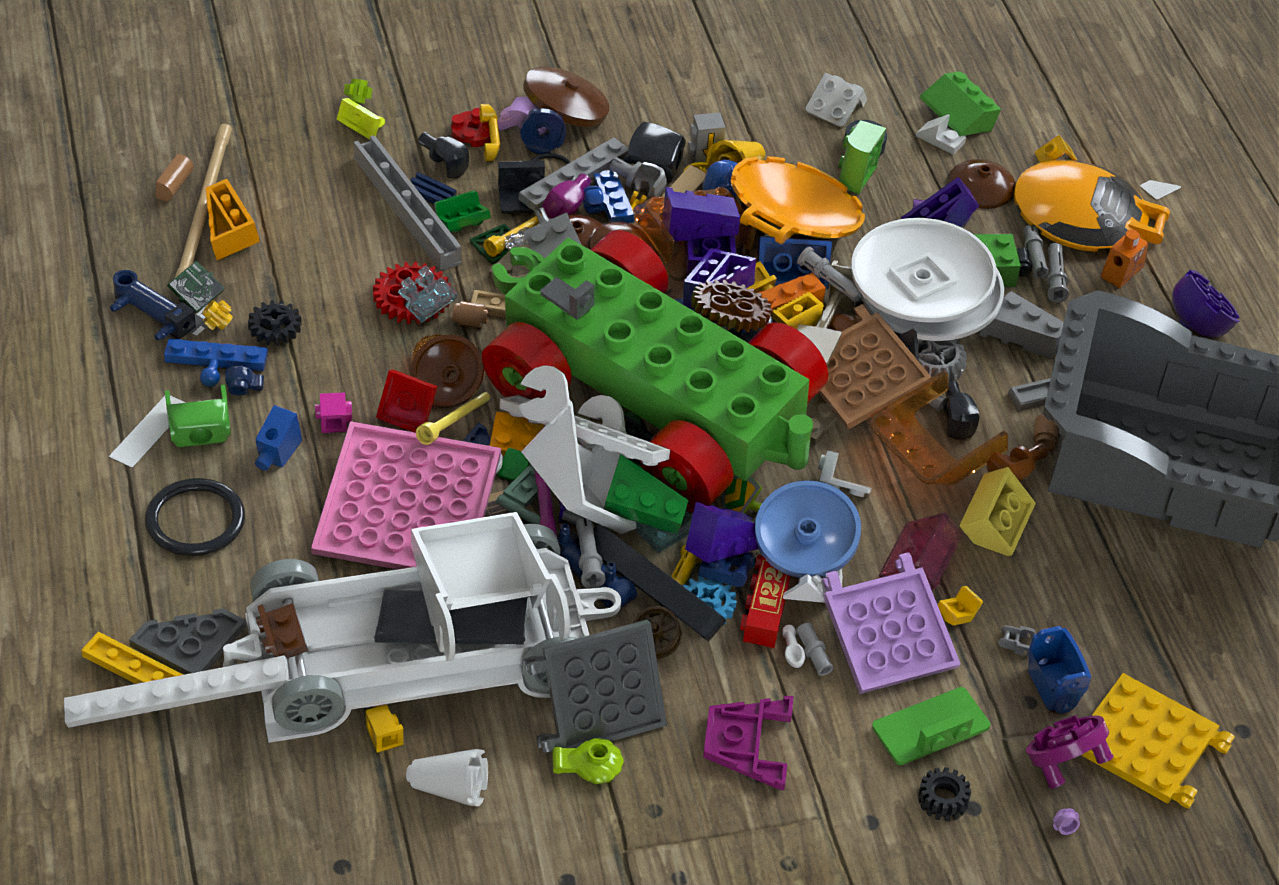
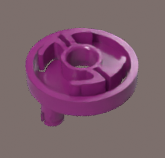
(1066, 741)

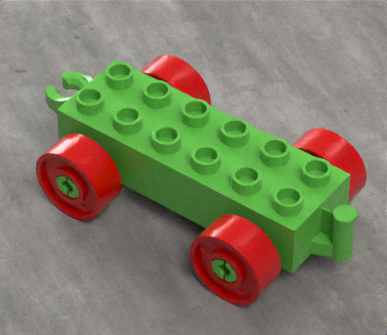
(708, 391)

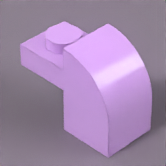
(515, 114)

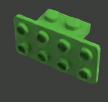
(930, 725)

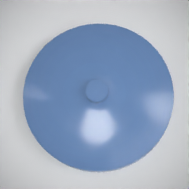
(807, 529)

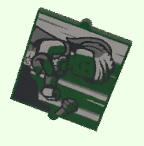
(195, 286)

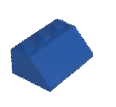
(782, 259)

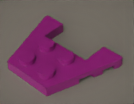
(735, 735)

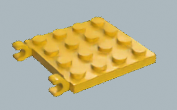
(1155, 740)

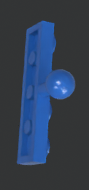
(214, 356)

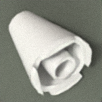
(451, 776)

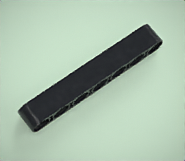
(657, 584)

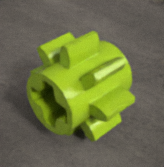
(358, 91)

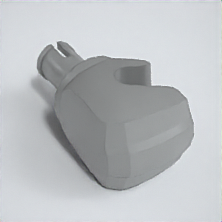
(641, 176)

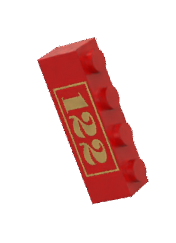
(765, 604)

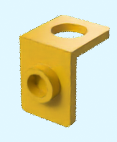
(1054, 150)

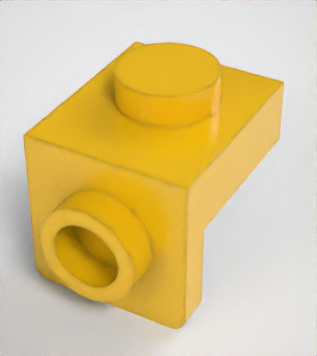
(961, 608)

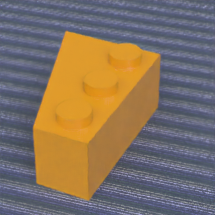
(229, 221)

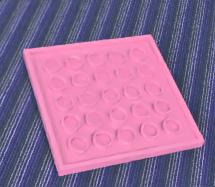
(397, 484)

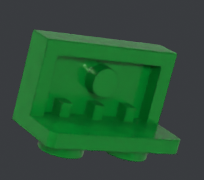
(461, 211)

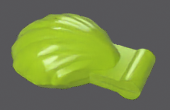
(593, 760)

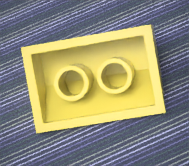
(998, 512)

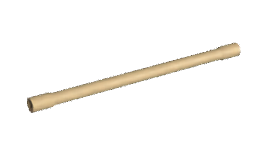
(221, 141)

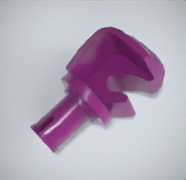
(566, 197)

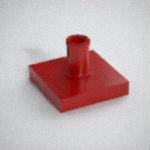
(405, 401)

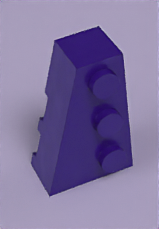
(950, 204)
(699, 216)
(720, 533)

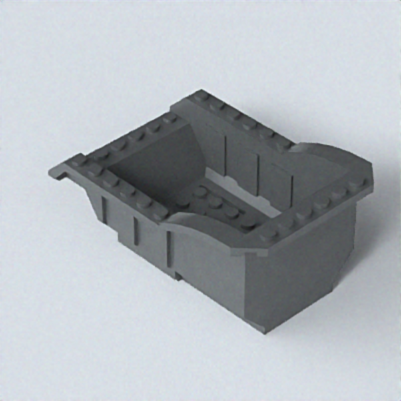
(1165, 421)

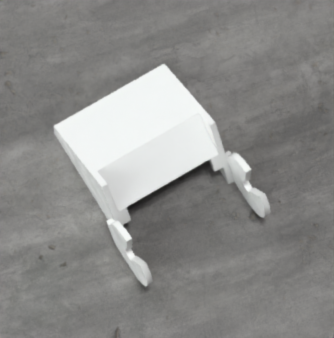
(573, 471)
(479, 565)

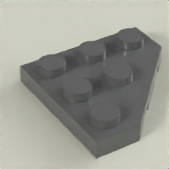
(189, 640)

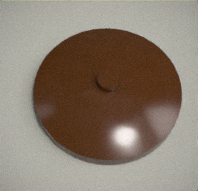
(567, 95)

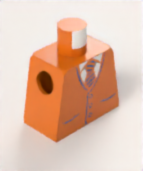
(1130, 252)

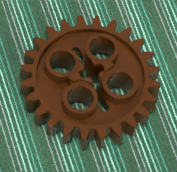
(731, 305)

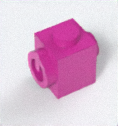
(333, 412)

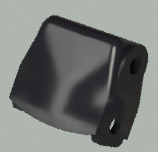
(656, 146)

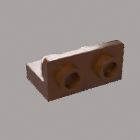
(282, 631)

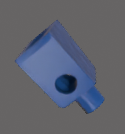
(277, 438)

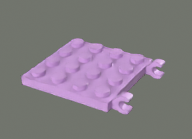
(890, 627)

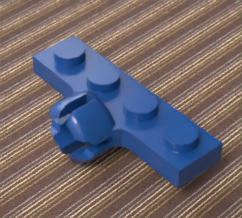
(608, 196)

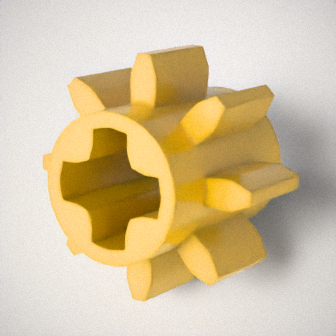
(217, 315)

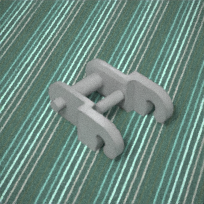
(1015, 644)

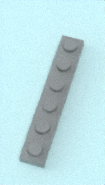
(589, 164)

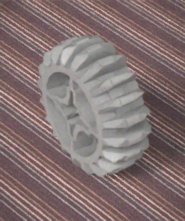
(941, 356)

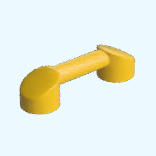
(491, 149)

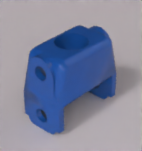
(1062, 674)

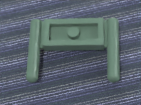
(521, 495)

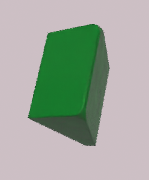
(513, 464)

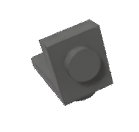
(572, 301)

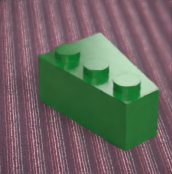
(644, 498)

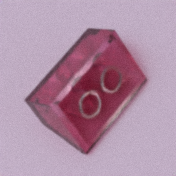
(930, 544)

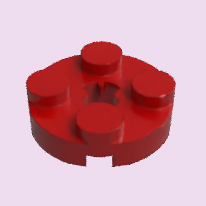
(463, 131)

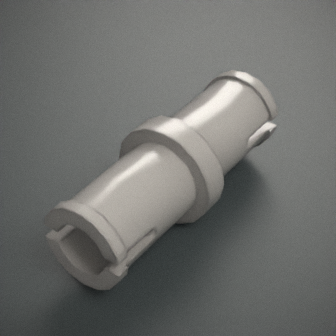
(814, 649)

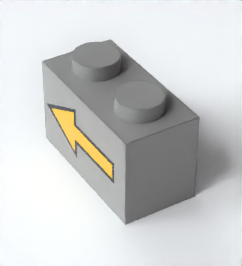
(705, 132)

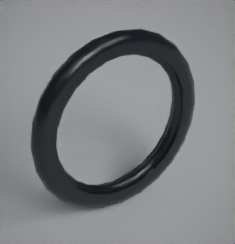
(195, 549)

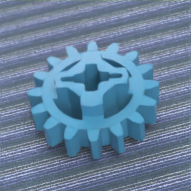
(713, 594)

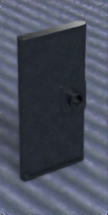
(407, 620)

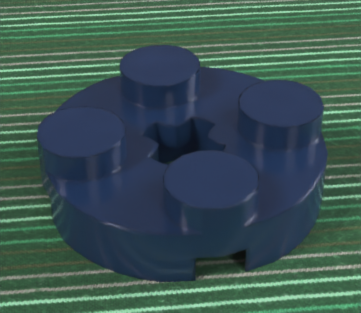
(549, 141)

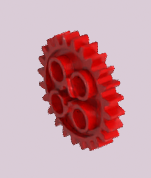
(387, 287)

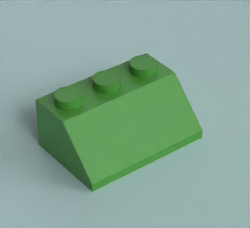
(964, 102)

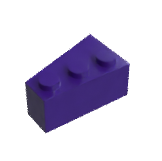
(720, 266)

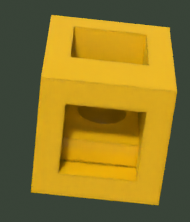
(383, 728)

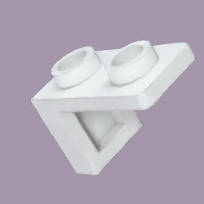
(827, 465)

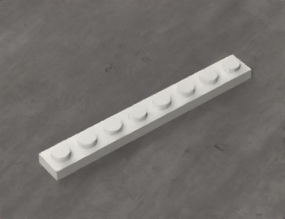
(598, 434)
(175, 691)

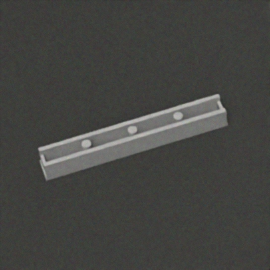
(408, 204)

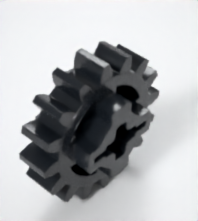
(274, 322)

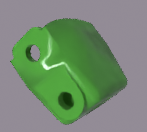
(198, 421)

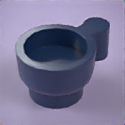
(241, 378)

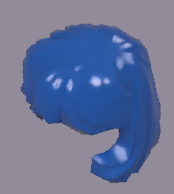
(720, 176)

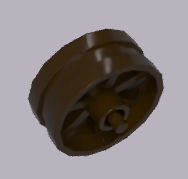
(659, 631)

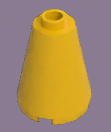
(734, 151)

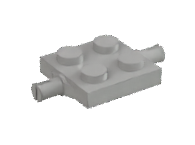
(549, 233)

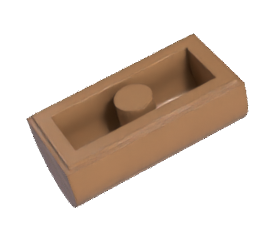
(173, 177)

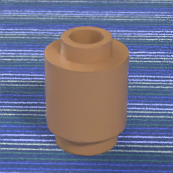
(470, 314)
(1045, 432)

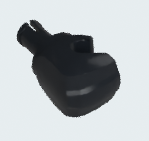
(447, 149)
(962, 413)

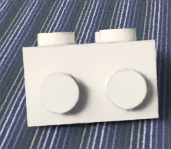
(835, 100)

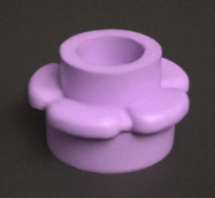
(1066, 821)

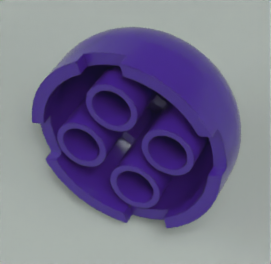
(1203, 306)

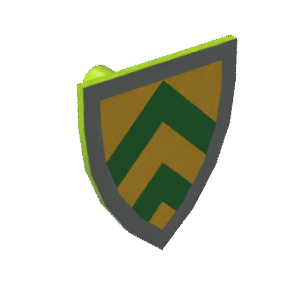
(741, 495)

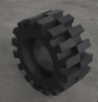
(940, 806)

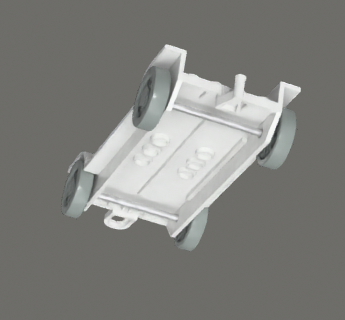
(354, 672)

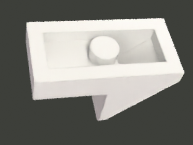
(939, 135)

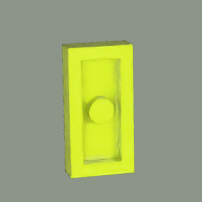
(359, 118)

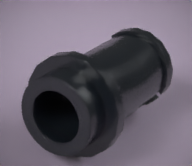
(1026, 265)

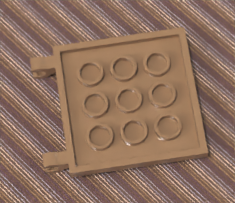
(869, 370)

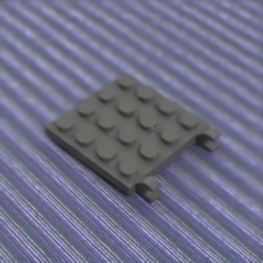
(601, 686)

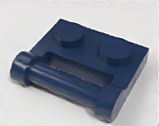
(720, 569)

